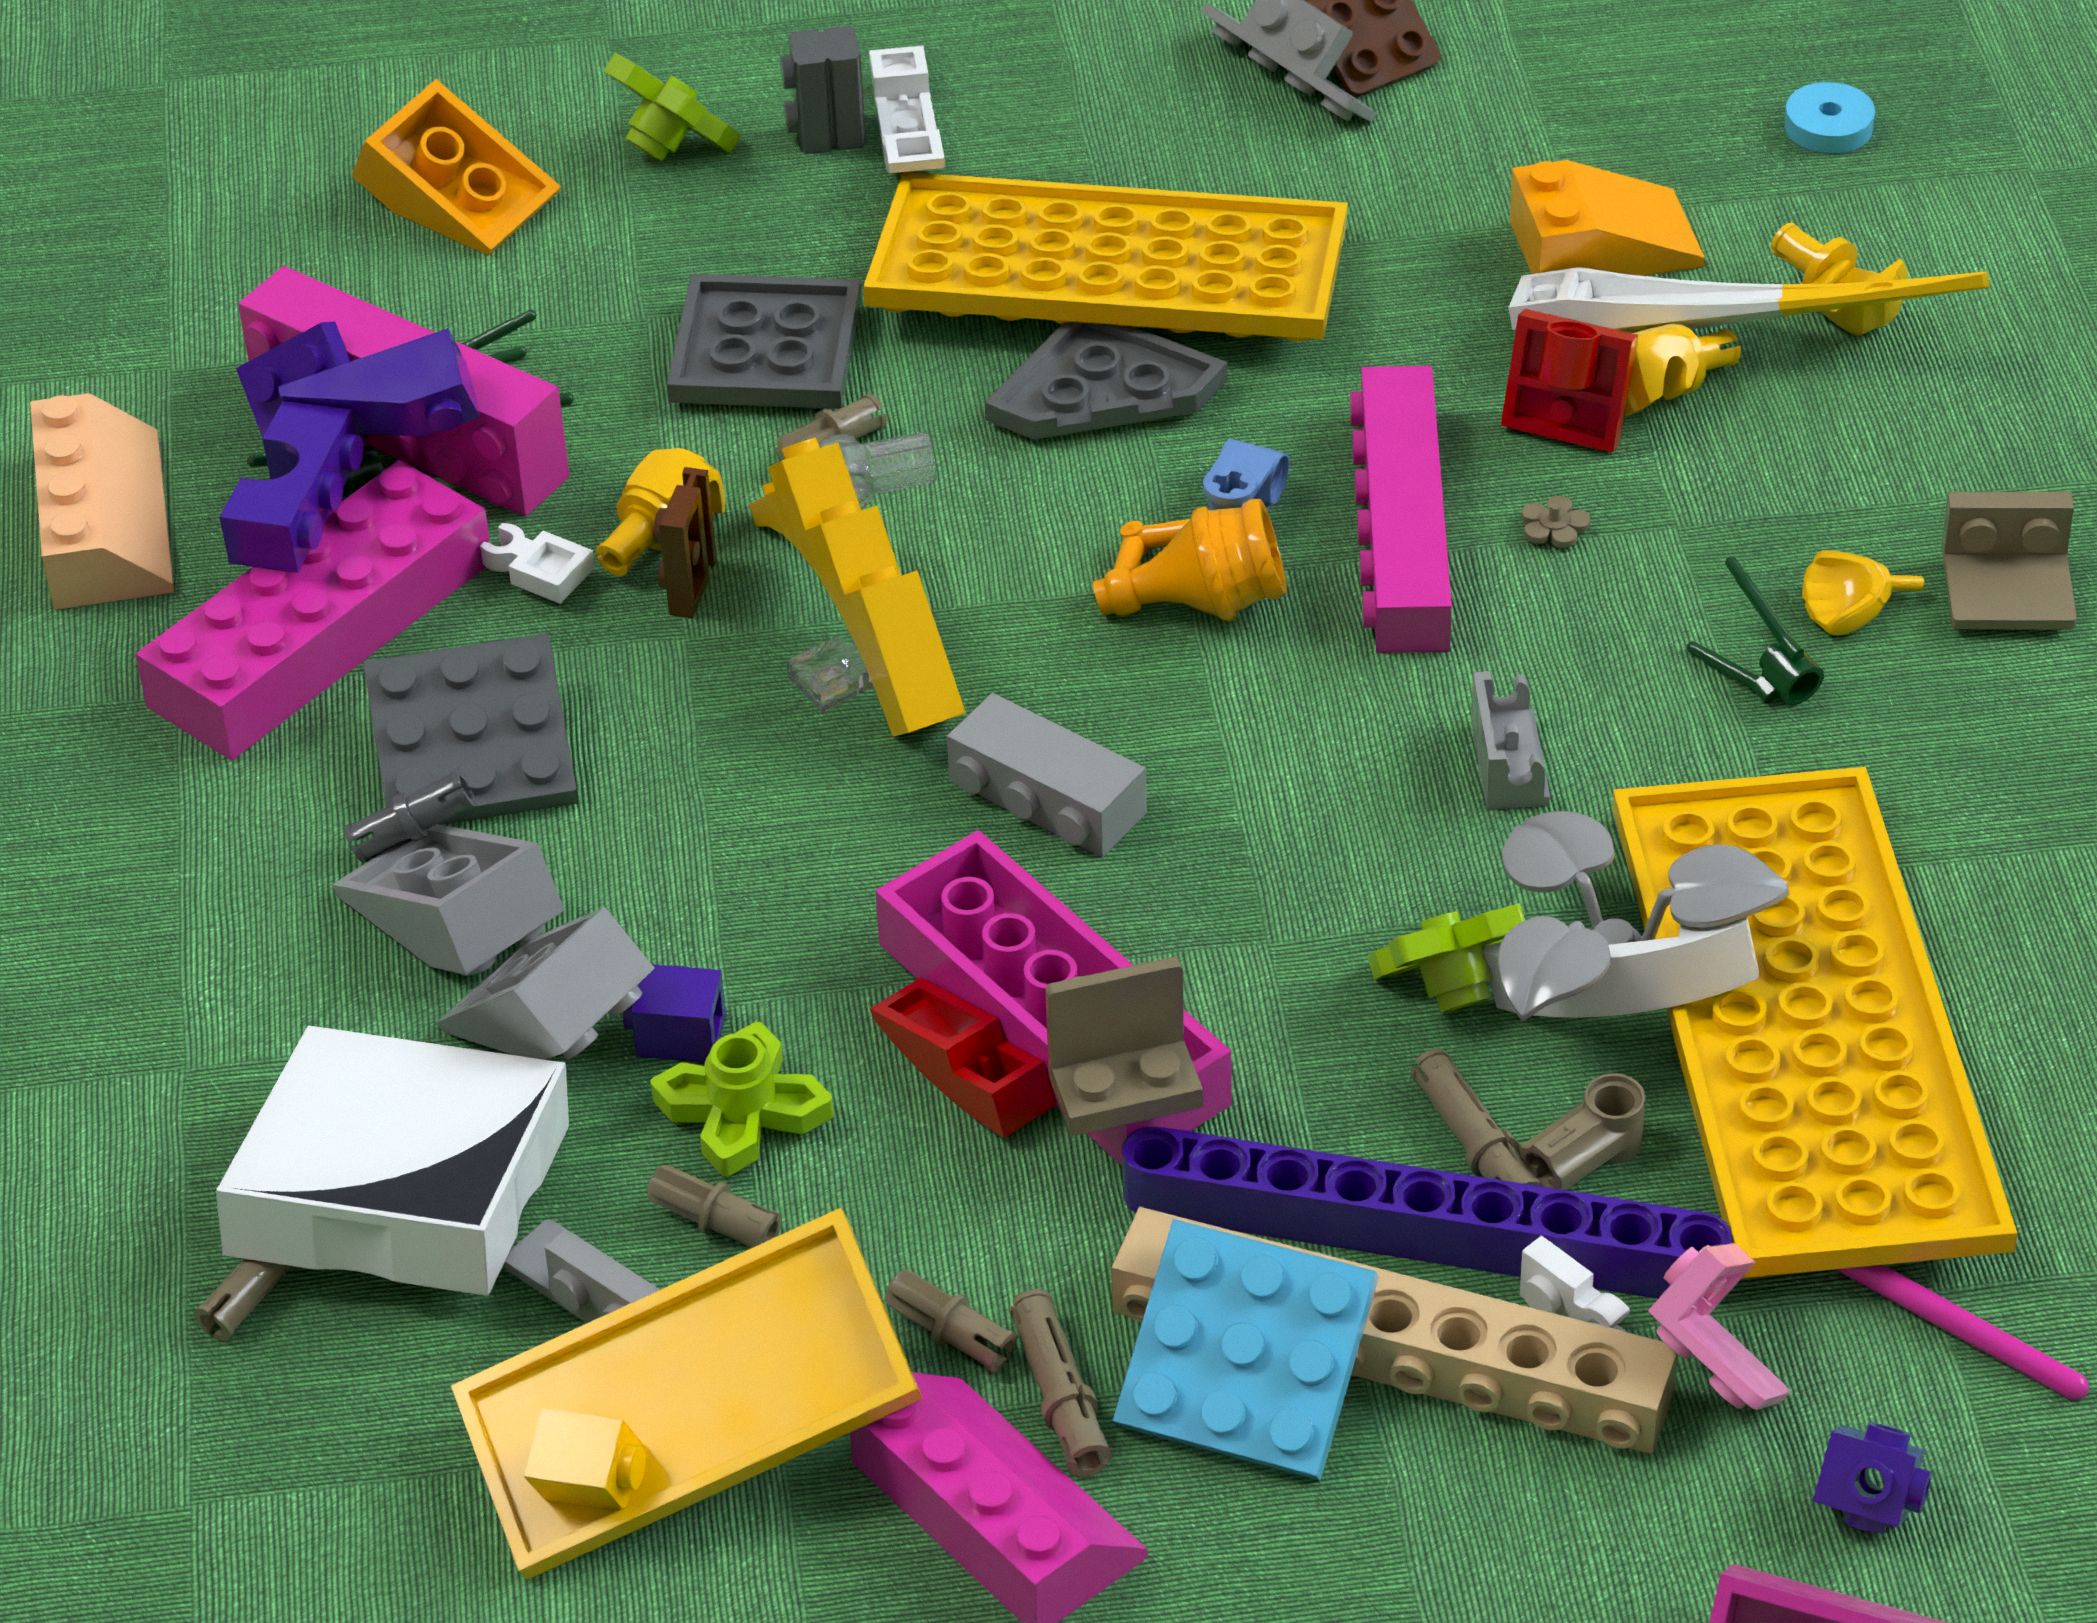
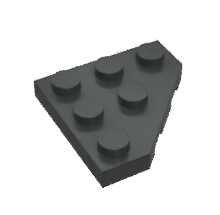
(1103, 379)

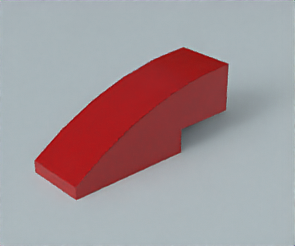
(966, 1056)

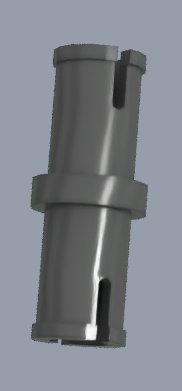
(410, 816)

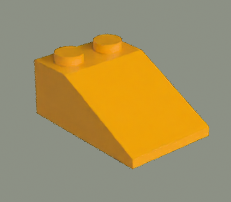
(452, 172)
(1598, 221)

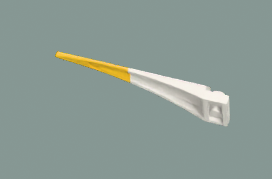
(1647, 302)

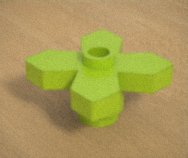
(666, 112)
(1449, 955)
(739, 1096)

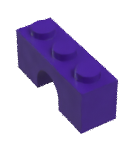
(308, 463)

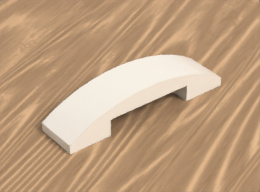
(905, 110)
(1656, 973)

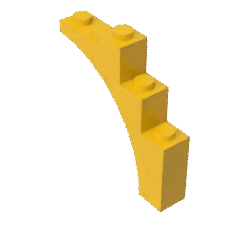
(852, 555)

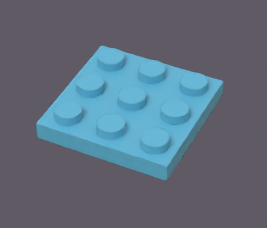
(1246, 1349)

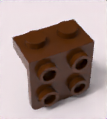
(1386, 43)

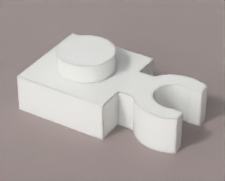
(542, 566)
(1565, 1287)

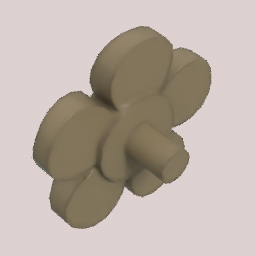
(1554, 522)

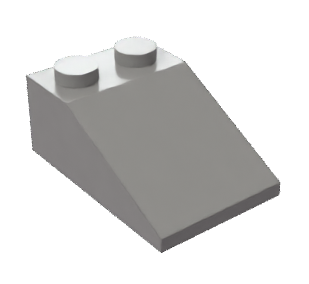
(455, 896)
(553, 990)

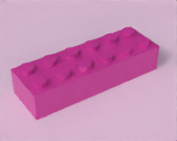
(507, 455)
(288, 636)
(998, 941)

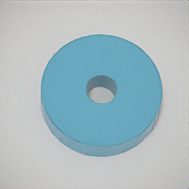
(1829, 117)

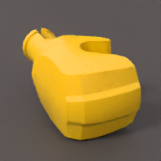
(1835, 264)
(1675, 363)
(643, 495)

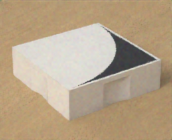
(394, 1159)

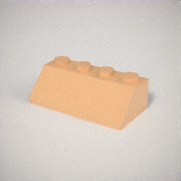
(99, 502)

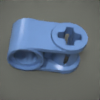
(1246, 473)

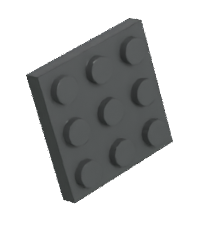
(765, 341)
(477, 711)

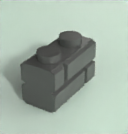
(826, 89)

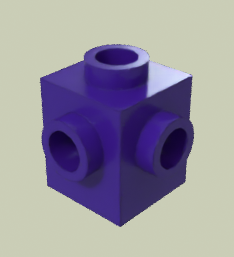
(1846, 1480)

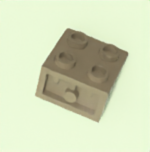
(2008, 560)
(1120, 1047)

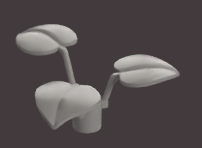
(1551, 962)

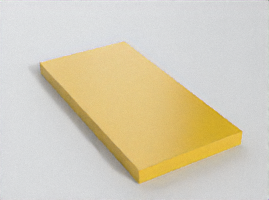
(710, 1378)

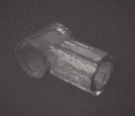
(886, 463)

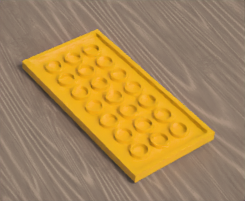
(1108, 256)

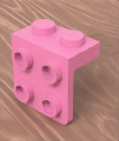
(1696, 1288)

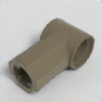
(1593, 1133)

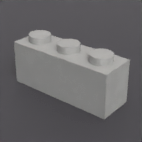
(1047, 774)

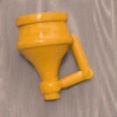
(1209, 562)

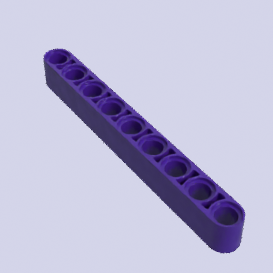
(1406, 1209)

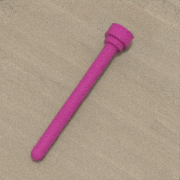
(1972, 1329)

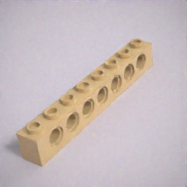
(1472, 1349)

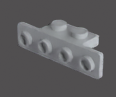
(1299, 40)
(574, 1272)

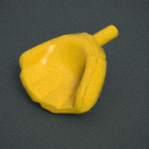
(1849, 590)

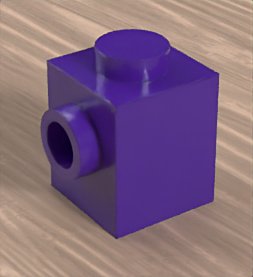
(677, 1013)

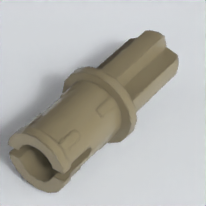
(848, 420)
(713, 1207)
(949, 1319)

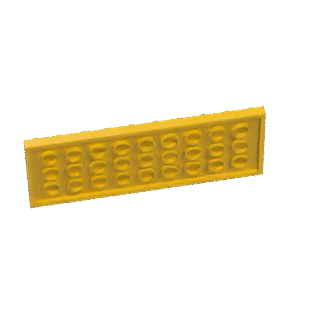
(1835, 1074)

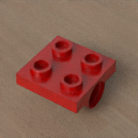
(1569, 380)

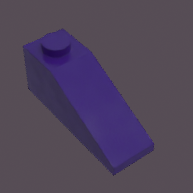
(398, 390)

